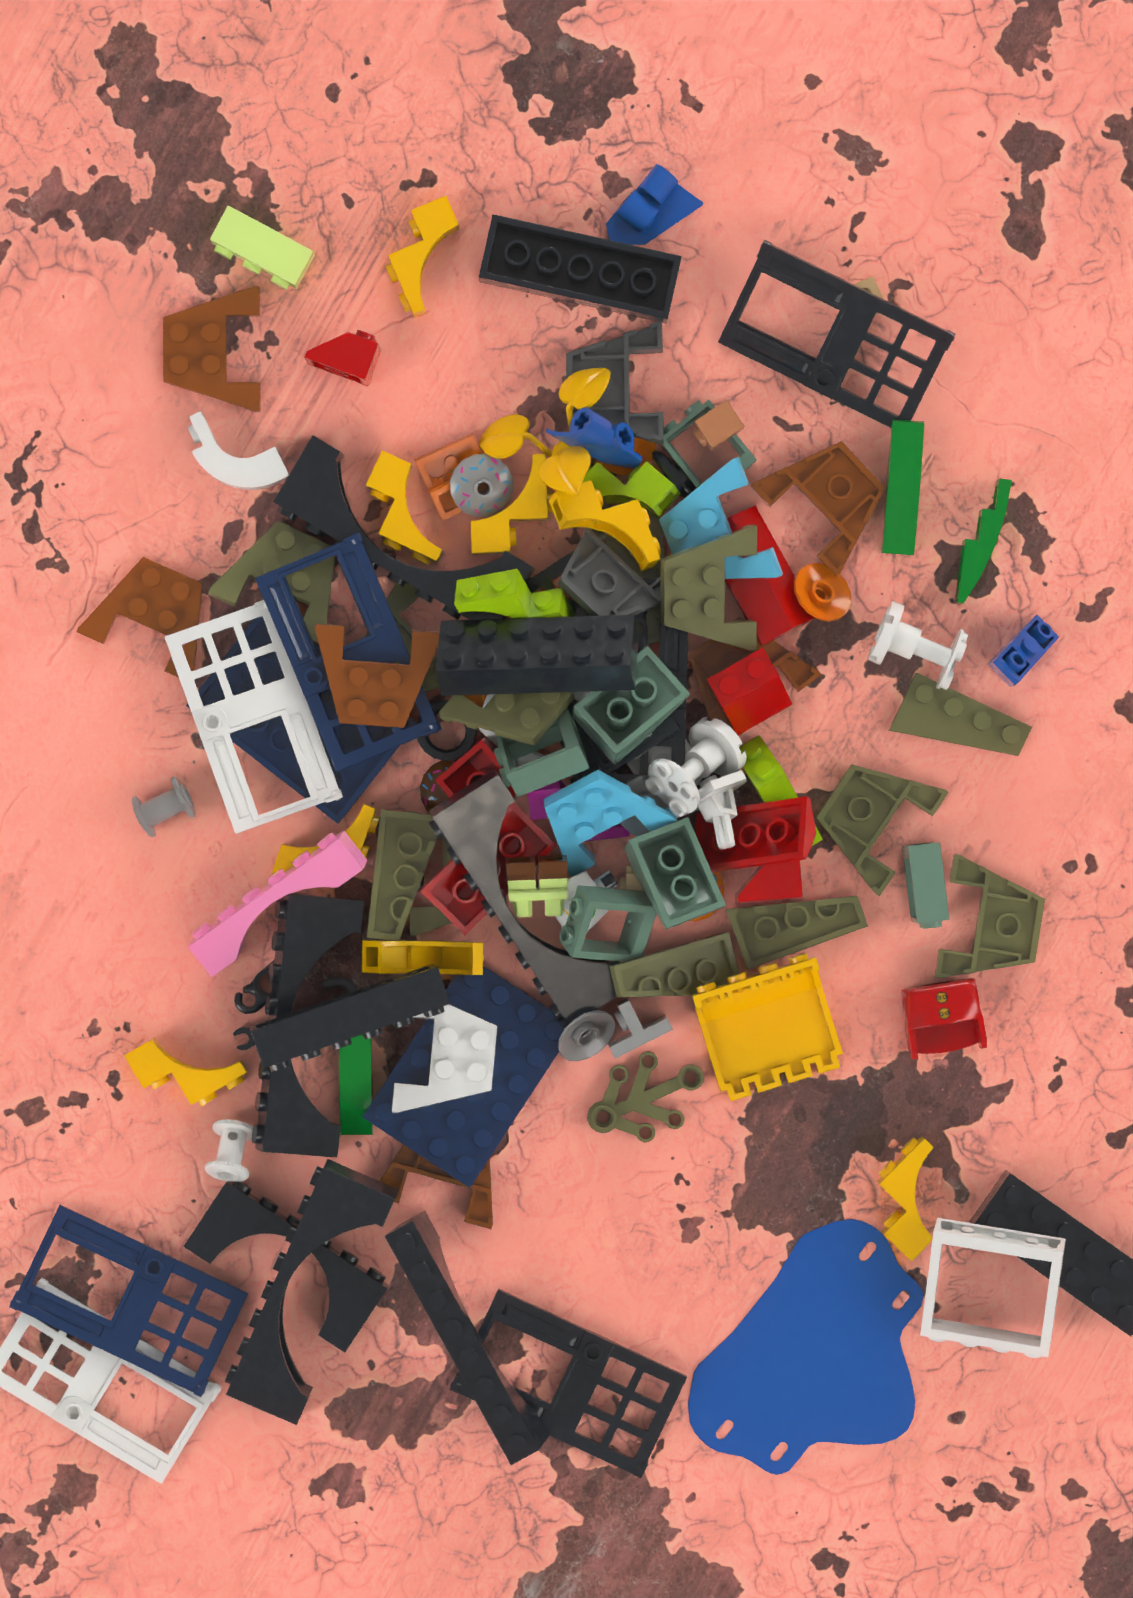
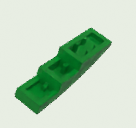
(903, 487)
(978, 551)
(355, 1086)

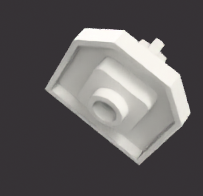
(719, 805)

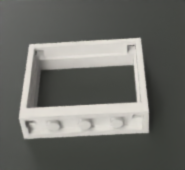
(997, 1241)

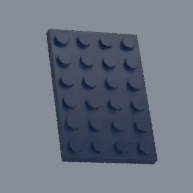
(270, 742)
(467, 1130)

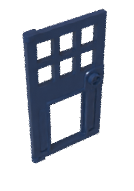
(381, 645)
(133, 1313)

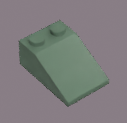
(627, 717)
(674, 873)

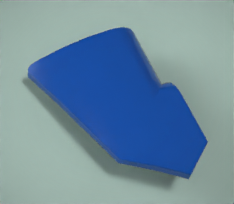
(651, 209)
(602, 440)

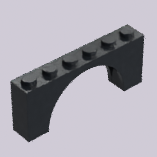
(351, 1287)

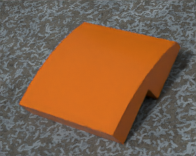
(438, 468)

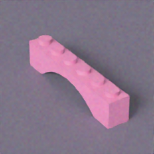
(327, 866)

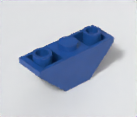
(1023, 651)

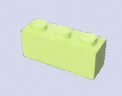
(261, 248)

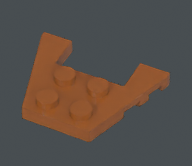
(198, 349)
(838, 488)
(154, 599)
(716, 656)
(374, 690)
(480, 1204)

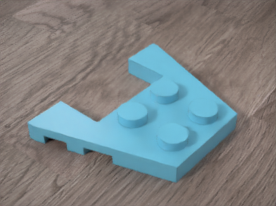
(702, 519)
(593, 807)

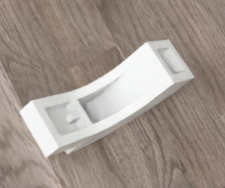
(242, 473)

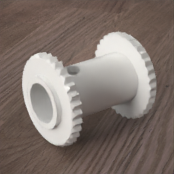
(230, 1151)

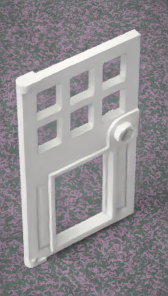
(250, 708)
(89, 1385)

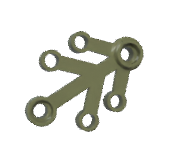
(640, 1100)

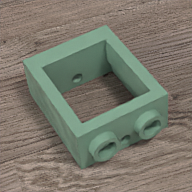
(673, 430)
(547, 768)
(926, 884)
(634, 932)

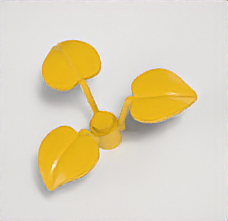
(566, 464)

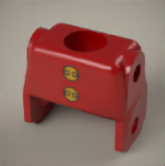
(943, 1017)

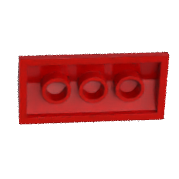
(766, 600)
(762, 835)
(452, 893)

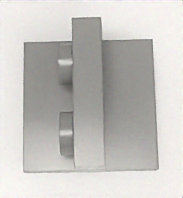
(638, 1034)

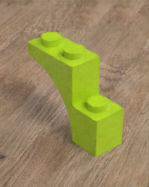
(644, 483)
(509, 596)
(767, 774)

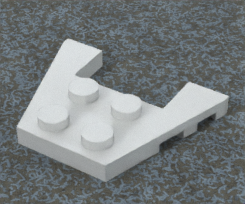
(459, 1061)

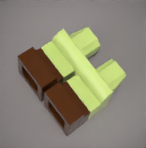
(551, 886)

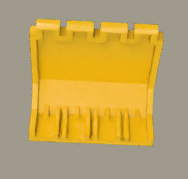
(767, 1026)

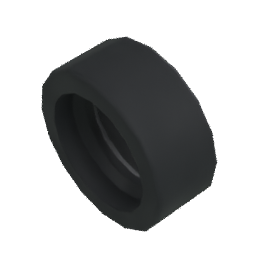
(450, 754)

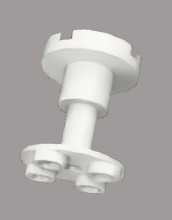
(907, 640)
(713, 751)

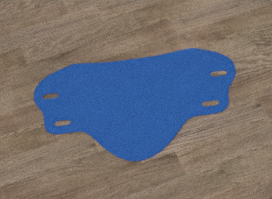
(813, 1354)

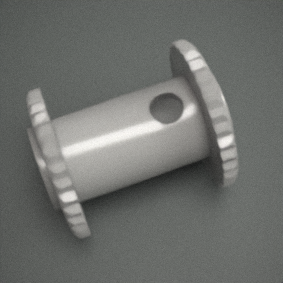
(163, 807)

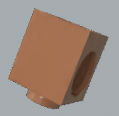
(717, 426)

